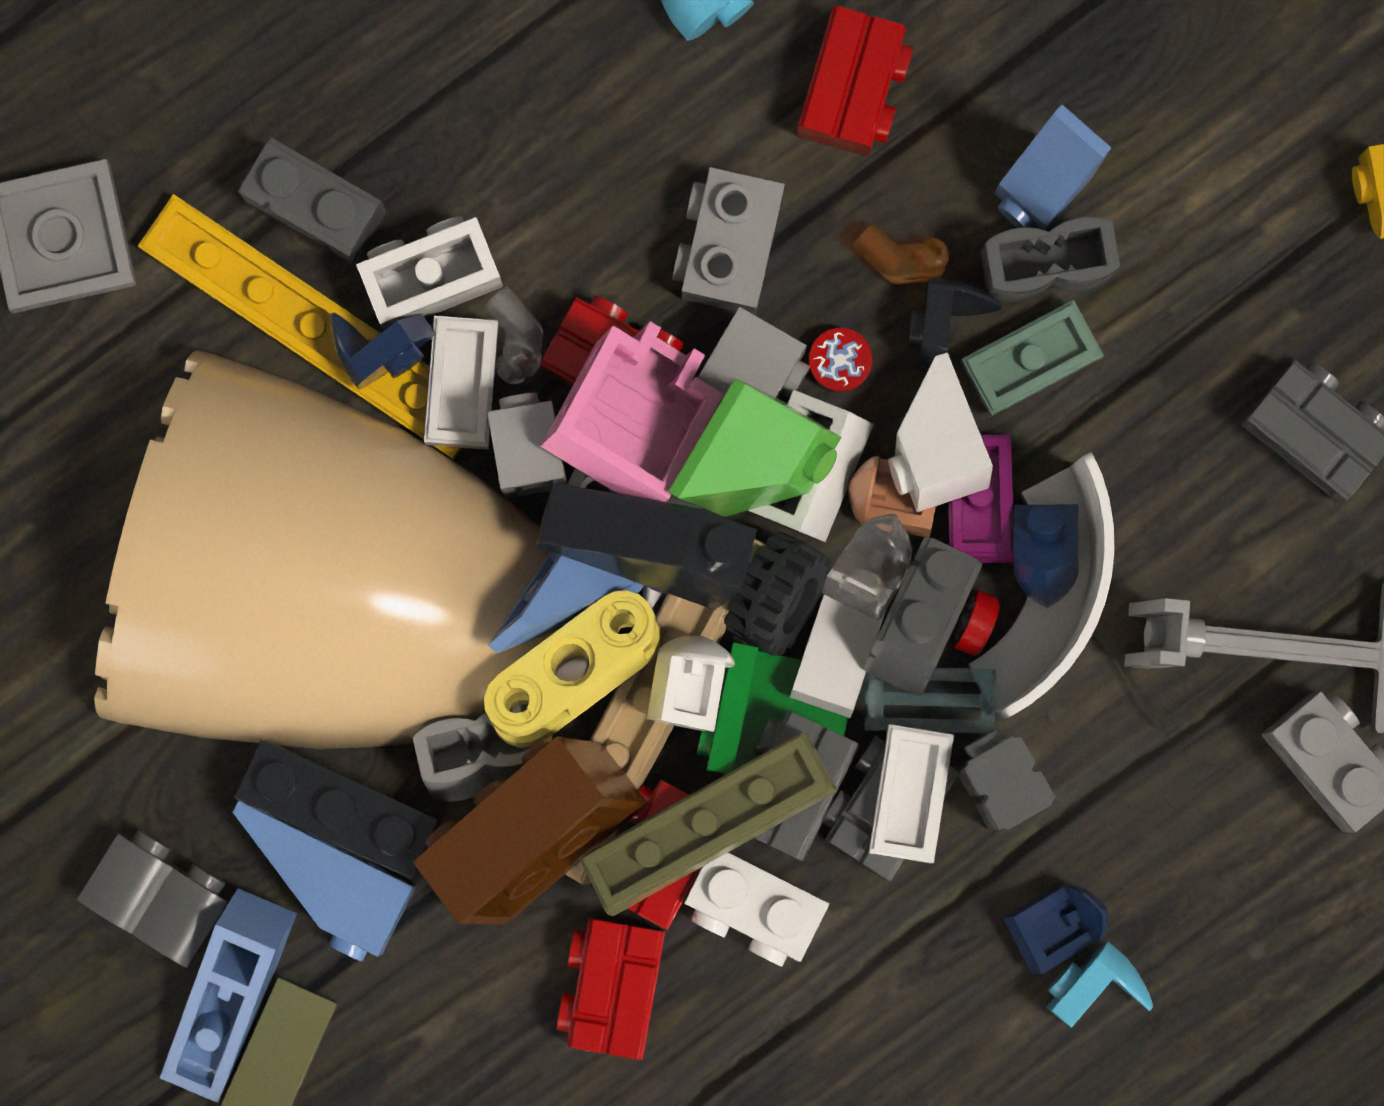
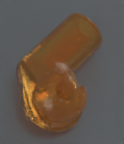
(904, 262)

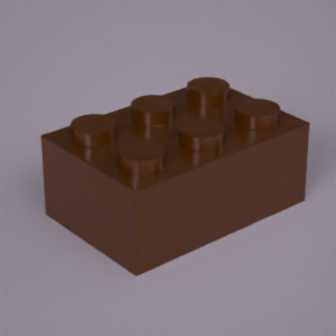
(528, 830)

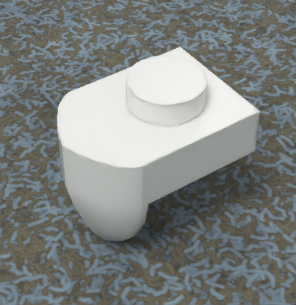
(688, 682)

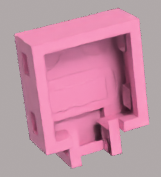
(633, 414)

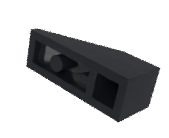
(649, 542)

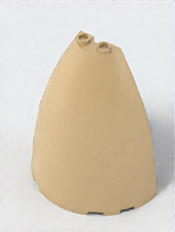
(306, 573)

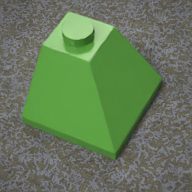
(755, 454)

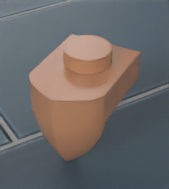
(875, 494)

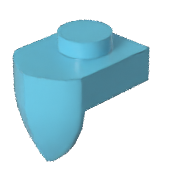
(698, 16)
(1080, 986)

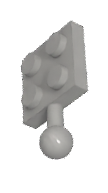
(62, 237)

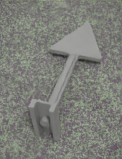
(1174, 636)

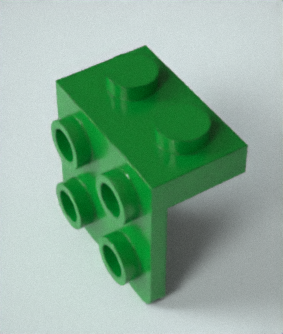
(751, 695)

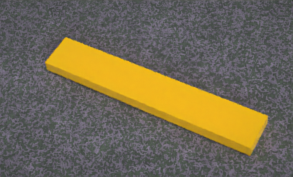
(278, 306)

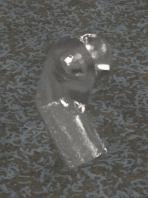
(522, 340)

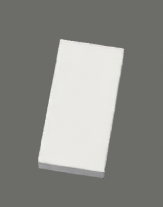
(461, 382)
(835, 658)
(911, 793)

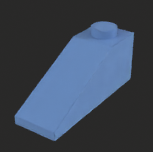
(1050, 171)
(554, 598)
(334, 886)
(227, 994)

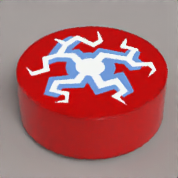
(840, 360)
(975, 623)

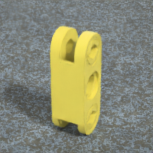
(588, 636)

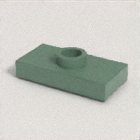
(1032, 358)

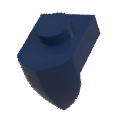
(391, 351)
(1046, 550)
(1057, 926)

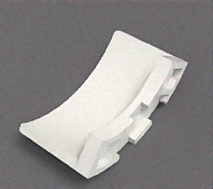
(1050, 639)

